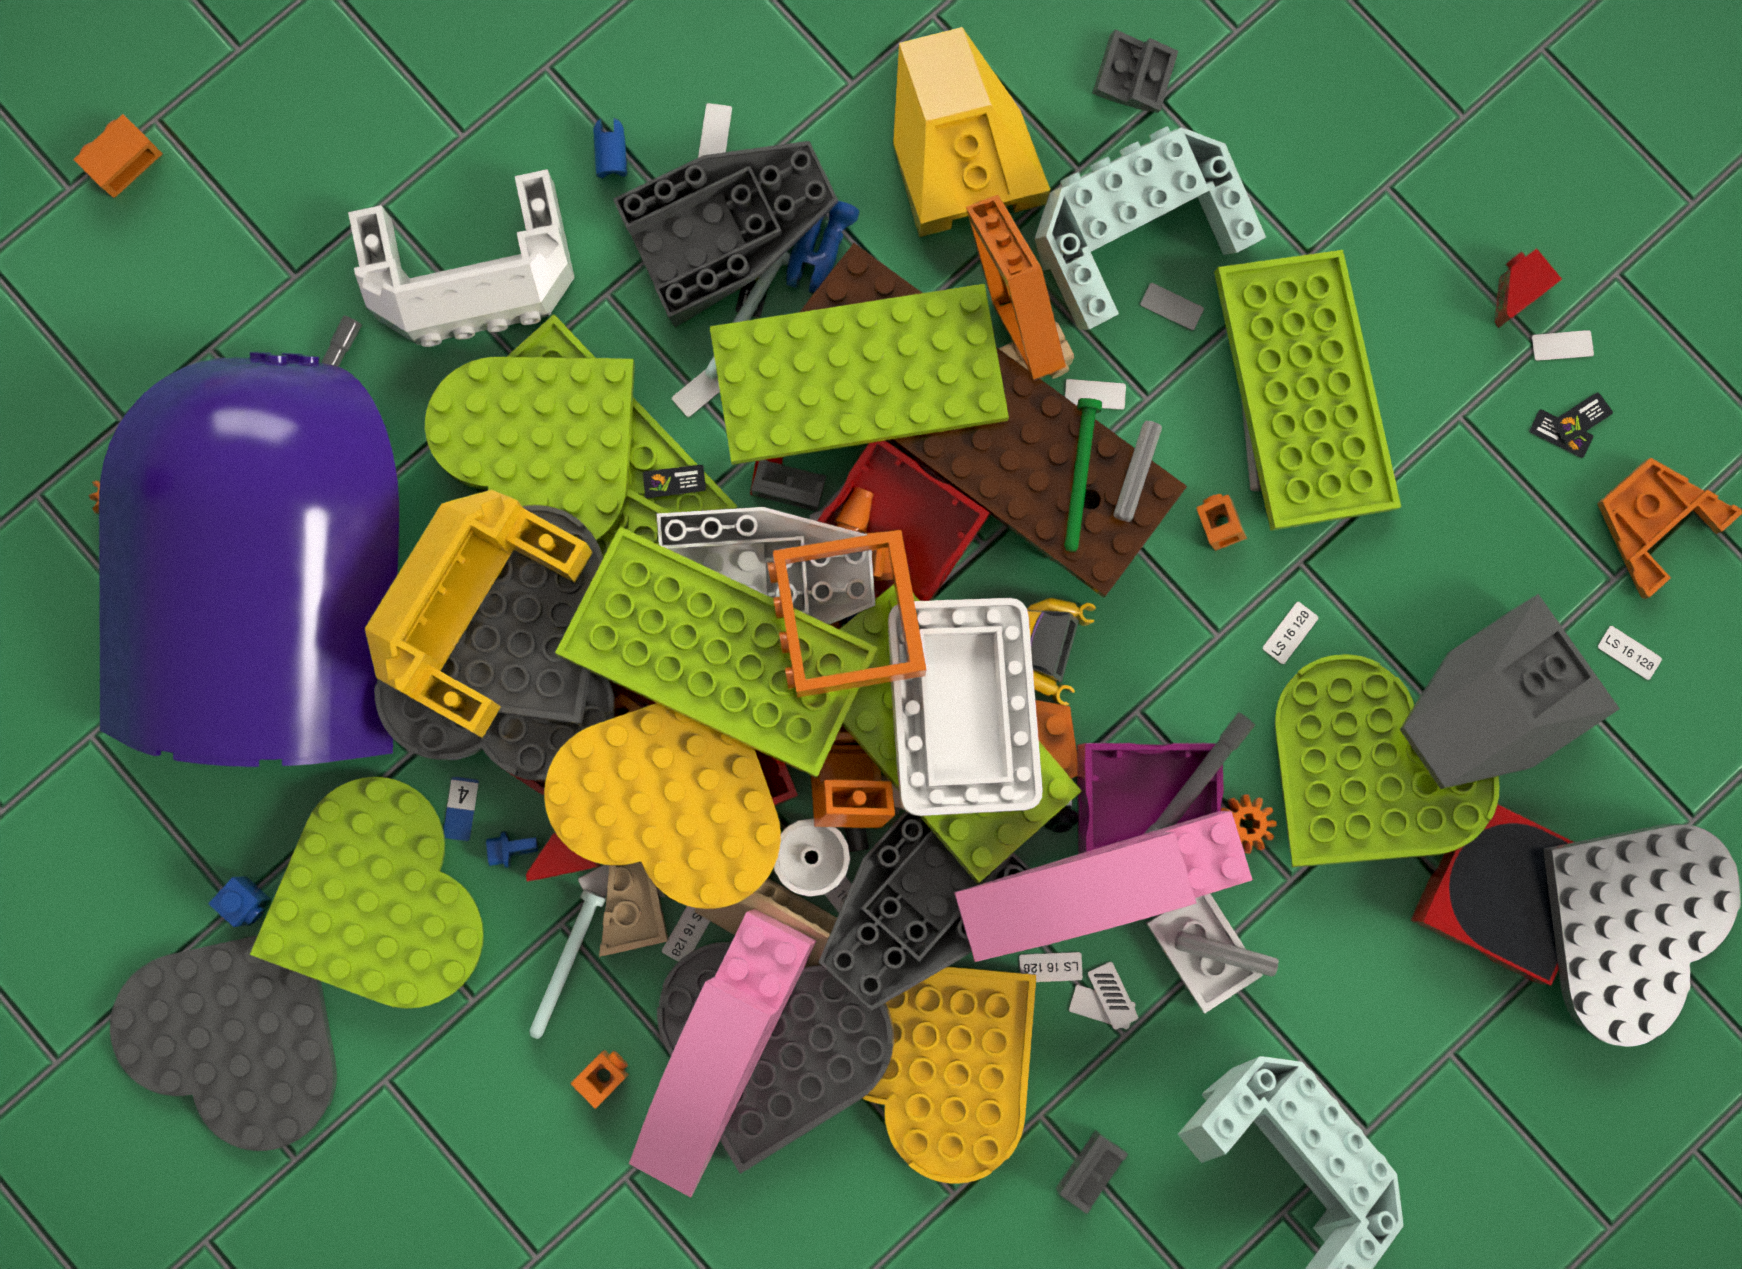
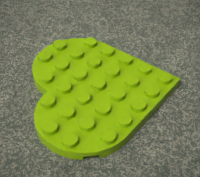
(539, 432)
(1354, 778)
(370, 900)

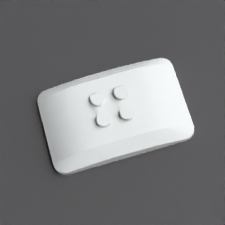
(972, 720)

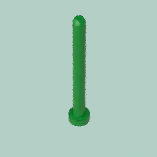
(1089, 408)

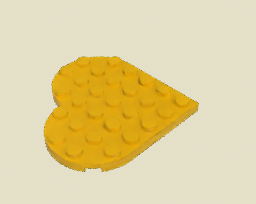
(667, 797)
(958, 1071)

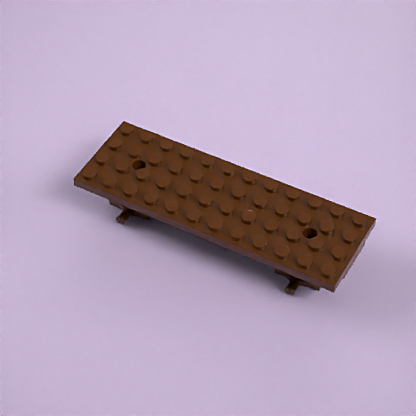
(1026, 464)

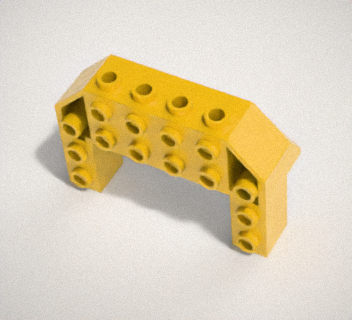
(443, 590)

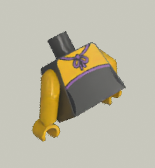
(1051, 638)

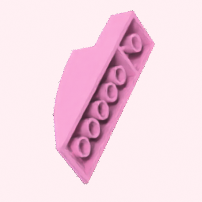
(1104, 887)
(719, 1050)

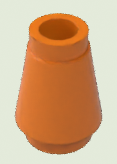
(856, 511)

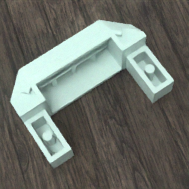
(1130, 194)
(1318, 1145)

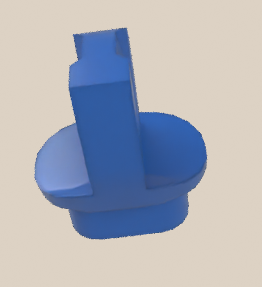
(501, 849)

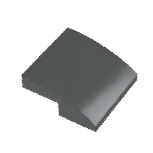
(1135, 72)

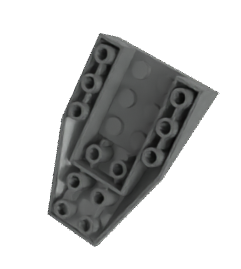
(723, 221)
(1505, 699)
(902, 914)

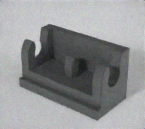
(788, 485)
(1091, 1171)

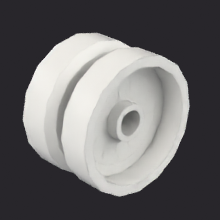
(816, 877)

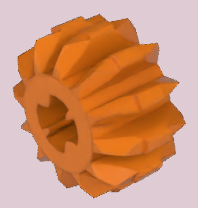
(1258, 818)

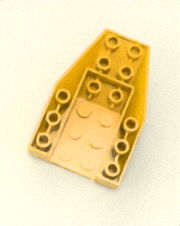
(959, 134)

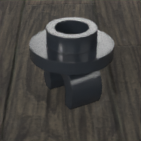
(1063, 820)

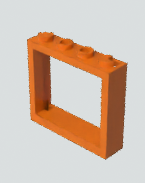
(1016, 277)
(789, 639)

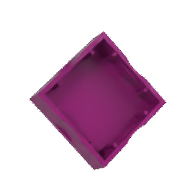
(1133, 784)

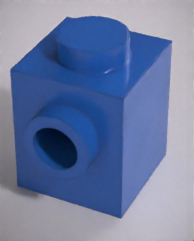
(240, 902)

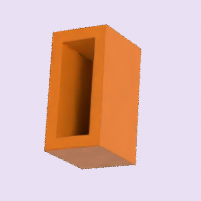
(117, 156)

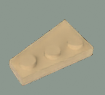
(632, 911)

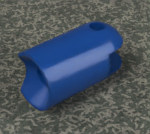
(610, 150)

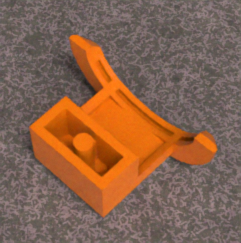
(851, 791)

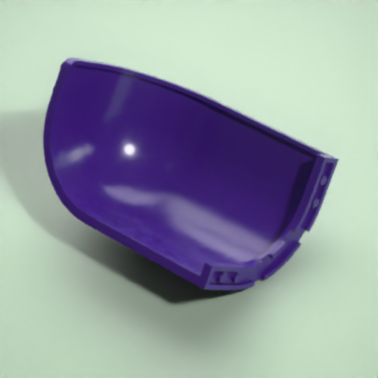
(244, 562)

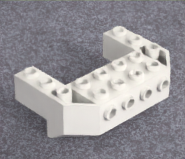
(471, 296)

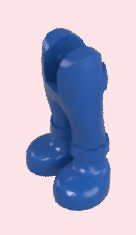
(802, 253)

